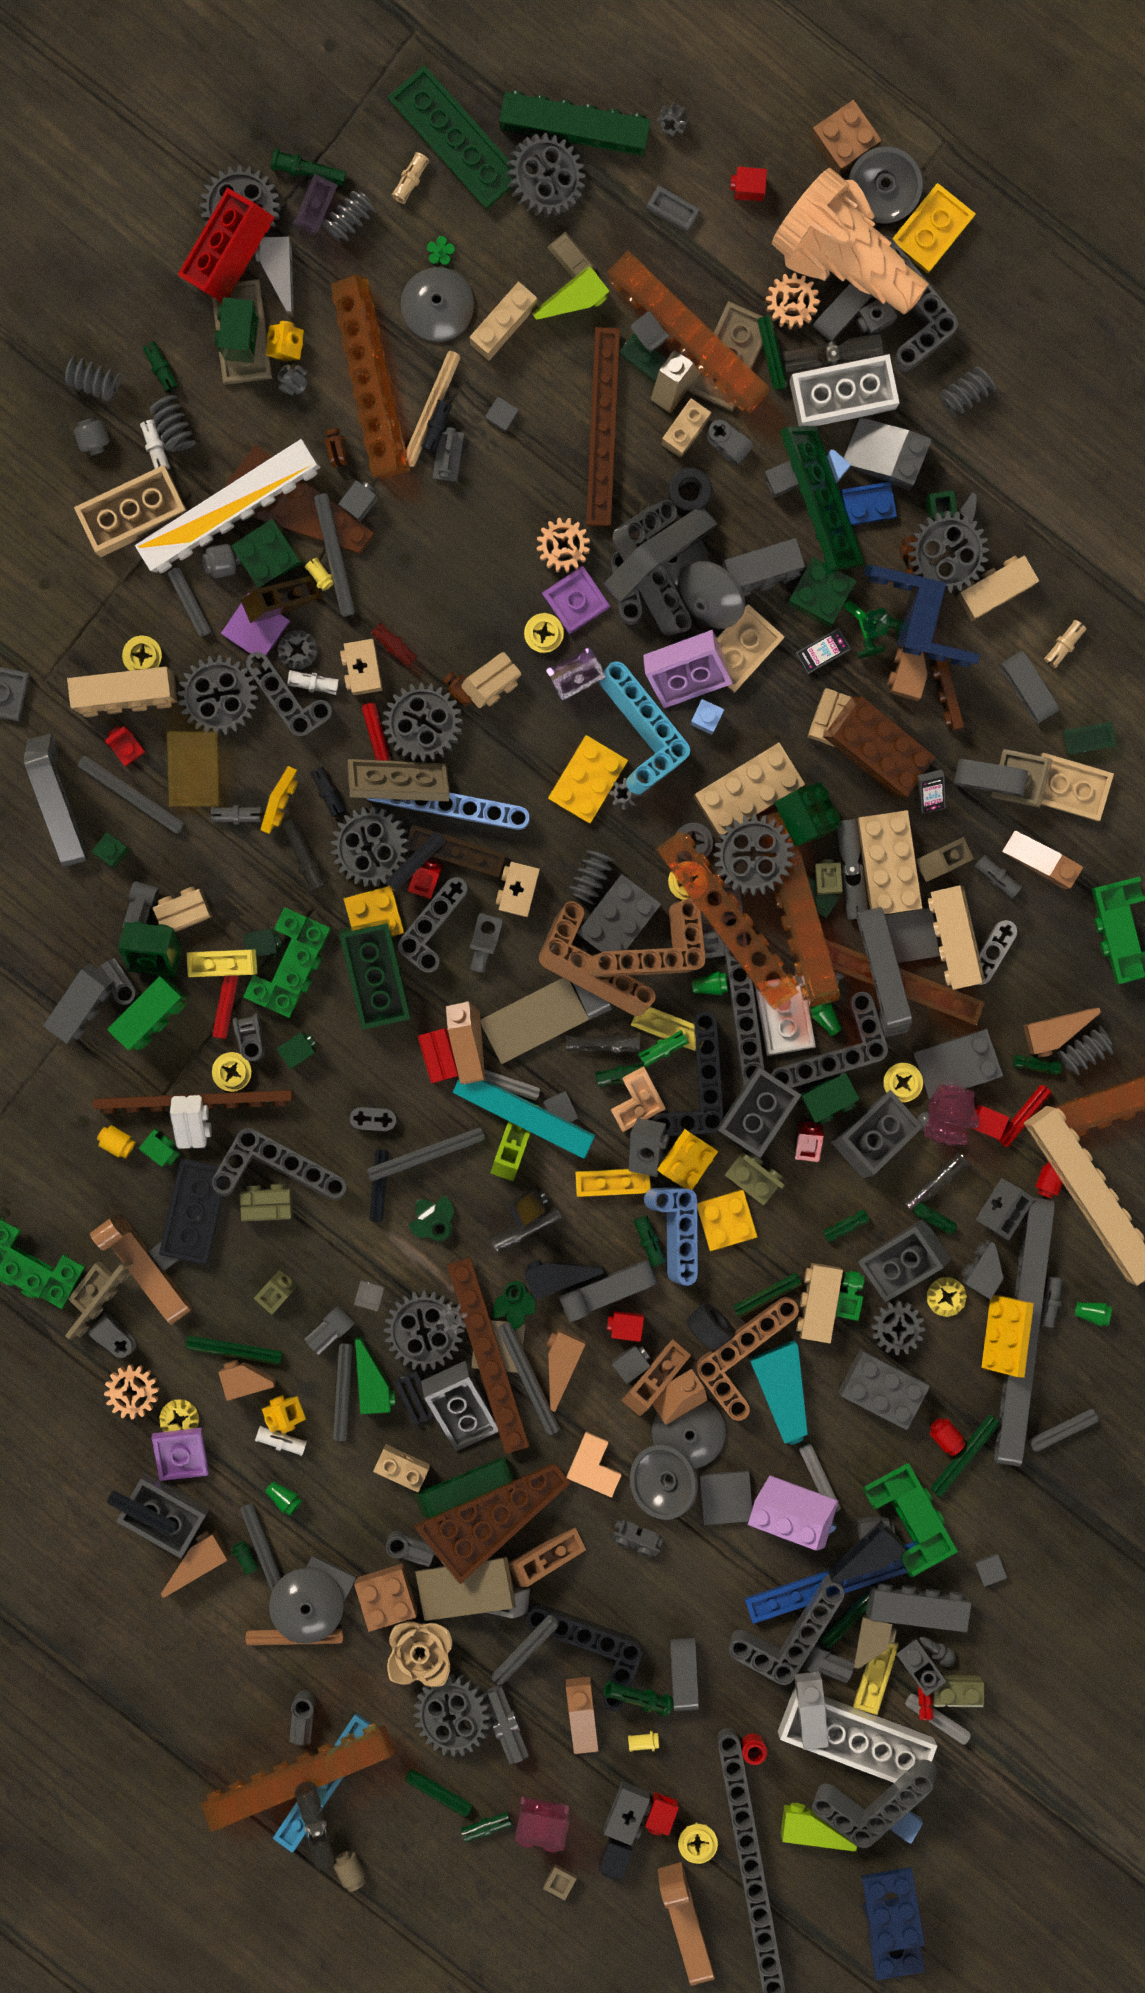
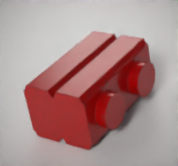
(438, 1055)

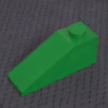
(372, 1383)

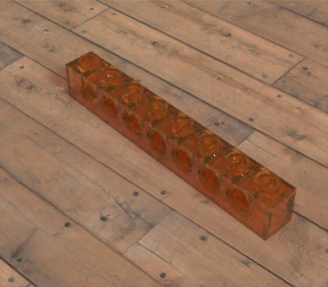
(379, 386)
(743, 954)

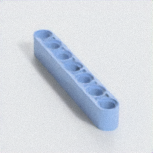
(457, 810)

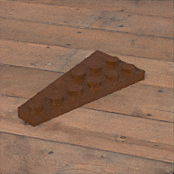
(298, 510)
(479, 1527)

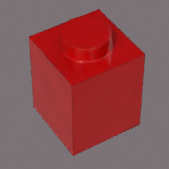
(749, 183)
(991, 1122)
(625, 1325)
(661, 1814)

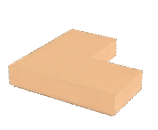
(644, 1101)
(586, 1466)

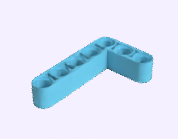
(646, 727)

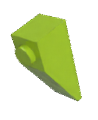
(579, 293)
(510, 1151)
(804, 1827)

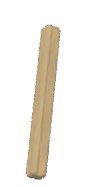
(438, 392)

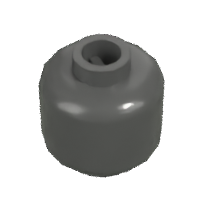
(91, 436)
(220, 561)

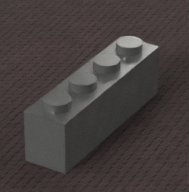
(918, 1607)

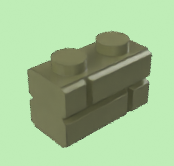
(266, 1204)
(960, 1692)

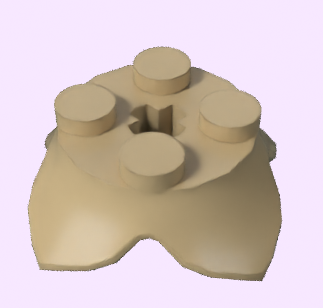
(406, 1666)

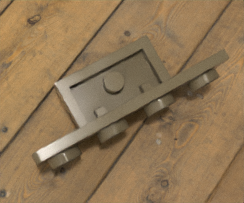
(92, 1293)

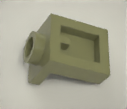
(828, 877)
(275, 1292)

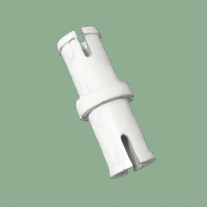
(154, 444)
(312, 682)
(281, 1441)

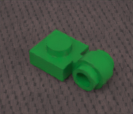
(849, 1303)

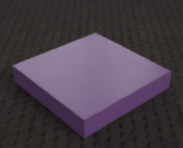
(576, 600)
(254, 636)
(180, 1454)

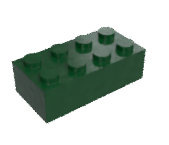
(375, 974)

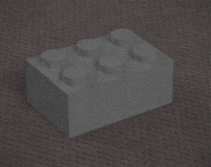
(766, 566)
(618, 917)
(758, 1112)
(883, 1389)
(170, 1504)

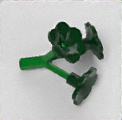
(872, 625)

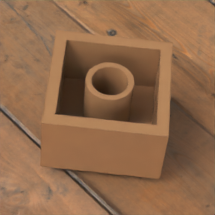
(844, 137)
(386, 1597)

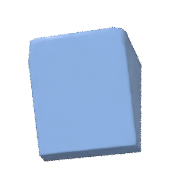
(838, 465)
(908, 1826)

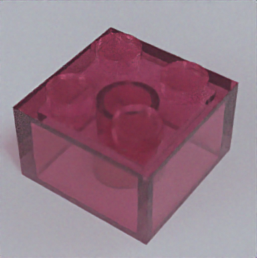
(542, 1824)

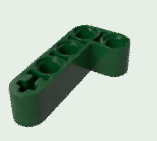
(444, 1496)

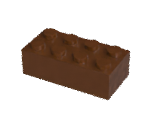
(879, 746)

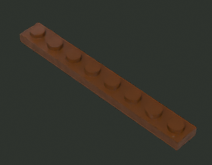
(603, 427)
(939, 669)
(230, 1100)
(488, 1355)

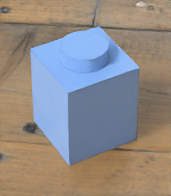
(707, 717)

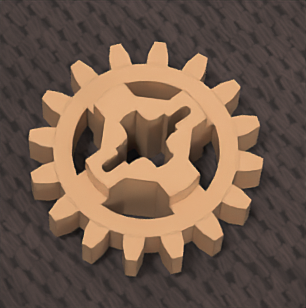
(785, 293)
(572, 551)
(121, 1392)

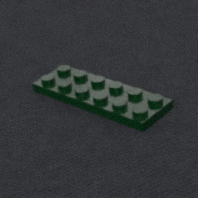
(453, 136)
(822, 497)

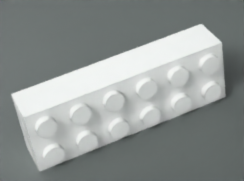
(862, 1740)

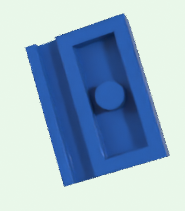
(869, 503)

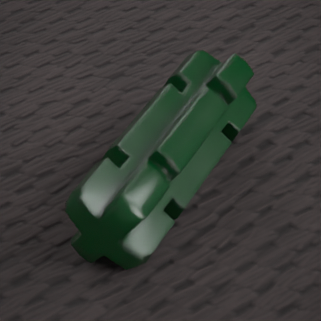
(1037, 1064)
(935, 1218)
(846, 1226)

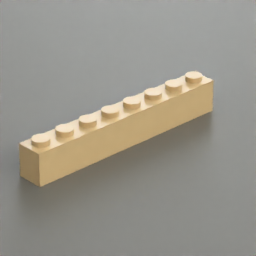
(1089, 1191)

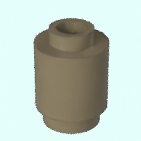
(349, 1871)

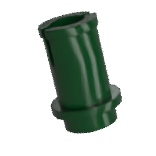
(244, 1557)

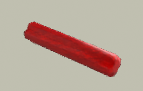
(375, 732)
(225, 1006)
(1026, 1112)

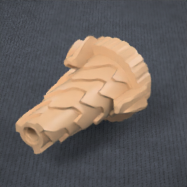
(835, 233)

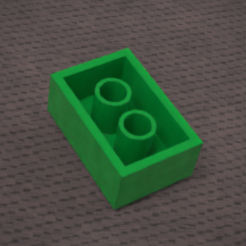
(148, 1014)

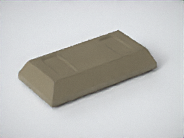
(570, 255)

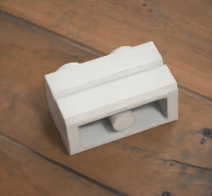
(189, 1121)

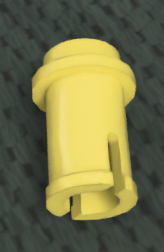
(320, 575)
(643, 1742)

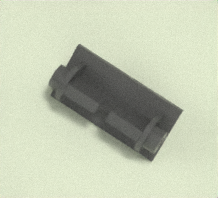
(448, 455)
(644, 1543)

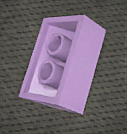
(687, 669)
(793, 1513)

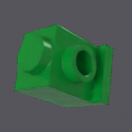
(160, 1148)

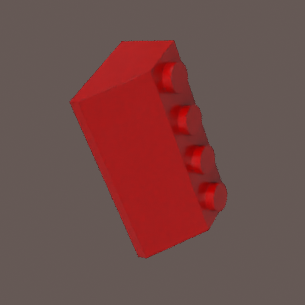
(226, 245)

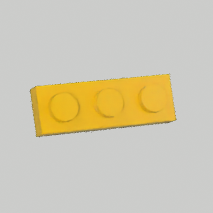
(611, 1182)

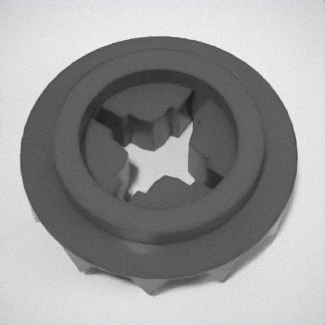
(298, 661)
(701, 834)

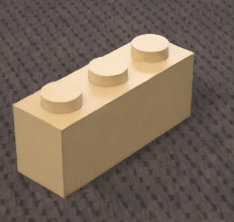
(503, 321)
(997, 587)
(819, 1302)

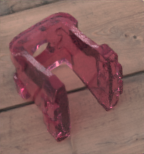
(949, 1114)

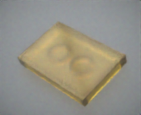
(193, 768)

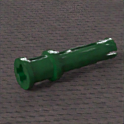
(296, 165)
(646, 1699)

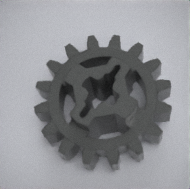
(908, 1328)

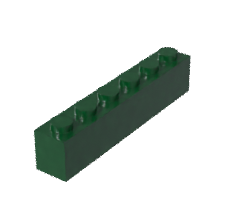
(575, 123)

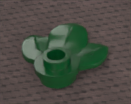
(430, 1216)
(514, 1307)

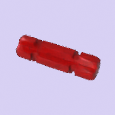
(925, 1703)

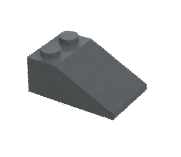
(887, 452)
(959, 1062)
(876, 1135)
(905, 1260)
(459, 1406)

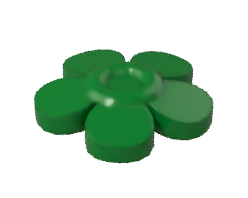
(440, 251)

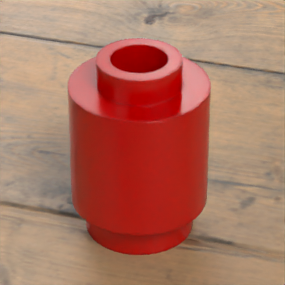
(1048, 1181)
(947, 1436)
(757, 1755)

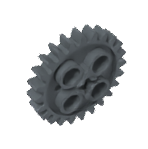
(563, 165)
(241, 183)
(937, 532)
(214, 673)
(433, 703)
(351, 856)
(753, 877)
(402, 1335)
(473, 1711)

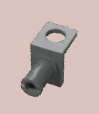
(649, 332)
(483, 942)

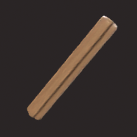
(274, 1637)

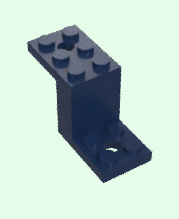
(920, 615)
(893, 1923)

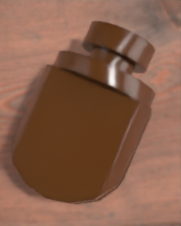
(336, 448)
(455, 688)

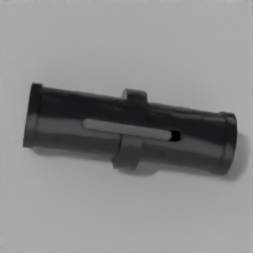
(436, 425)
(327, 791)

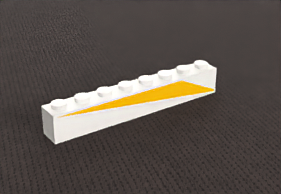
(228, 506)

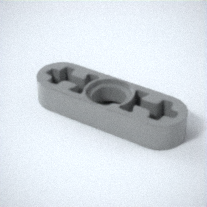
(1002, 950)

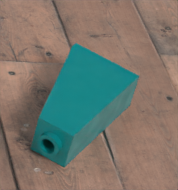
(781, 1384)

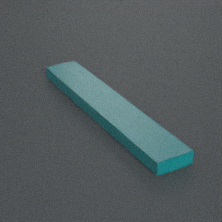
(527, 1116)

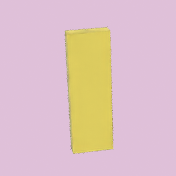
(222, 963)
(665, 1025)
(875, 1681)

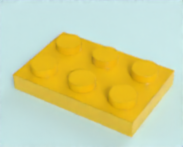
(933, 228)
(588, 779)
(1007, 1335)

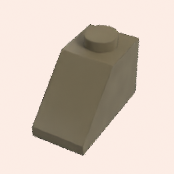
(673, 381)
(944, 859)
(873, 1640)

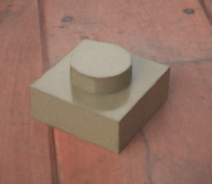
(559, 1882)

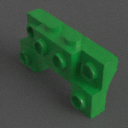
(1118, 928)
(296, 966)
(33, 1274)
(917, 1516)

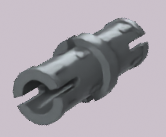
(236, 814)
(998, 876)
(1051, 1301)

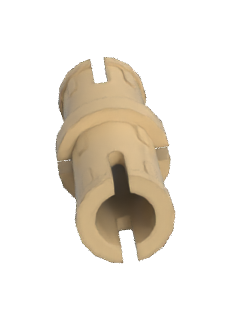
(410, 178)
(1065, 644)

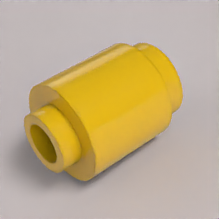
(115, 1141)

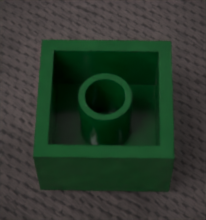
(237, 330)
(267, 553)
(821, 592)
(808, 813)
(150, 949)
(829, 1097)

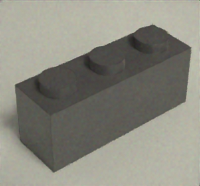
(79, 1004)

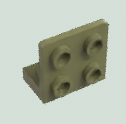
(753, 1178)

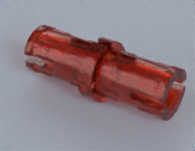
(394, 644)

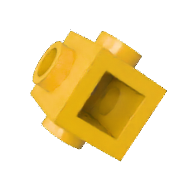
(284, 341)
(283, 1414)

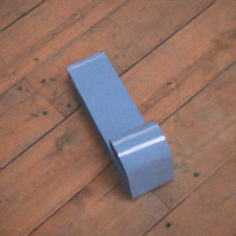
(675, 1235)

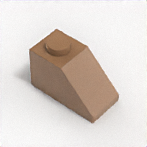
(243, 1379)
(680, 1397)

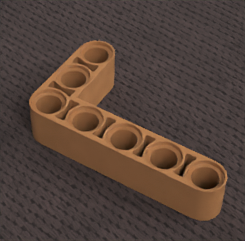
(656, 958)
(570, 963)
(154, 1281)
(740, 1351)
(685, 1921)

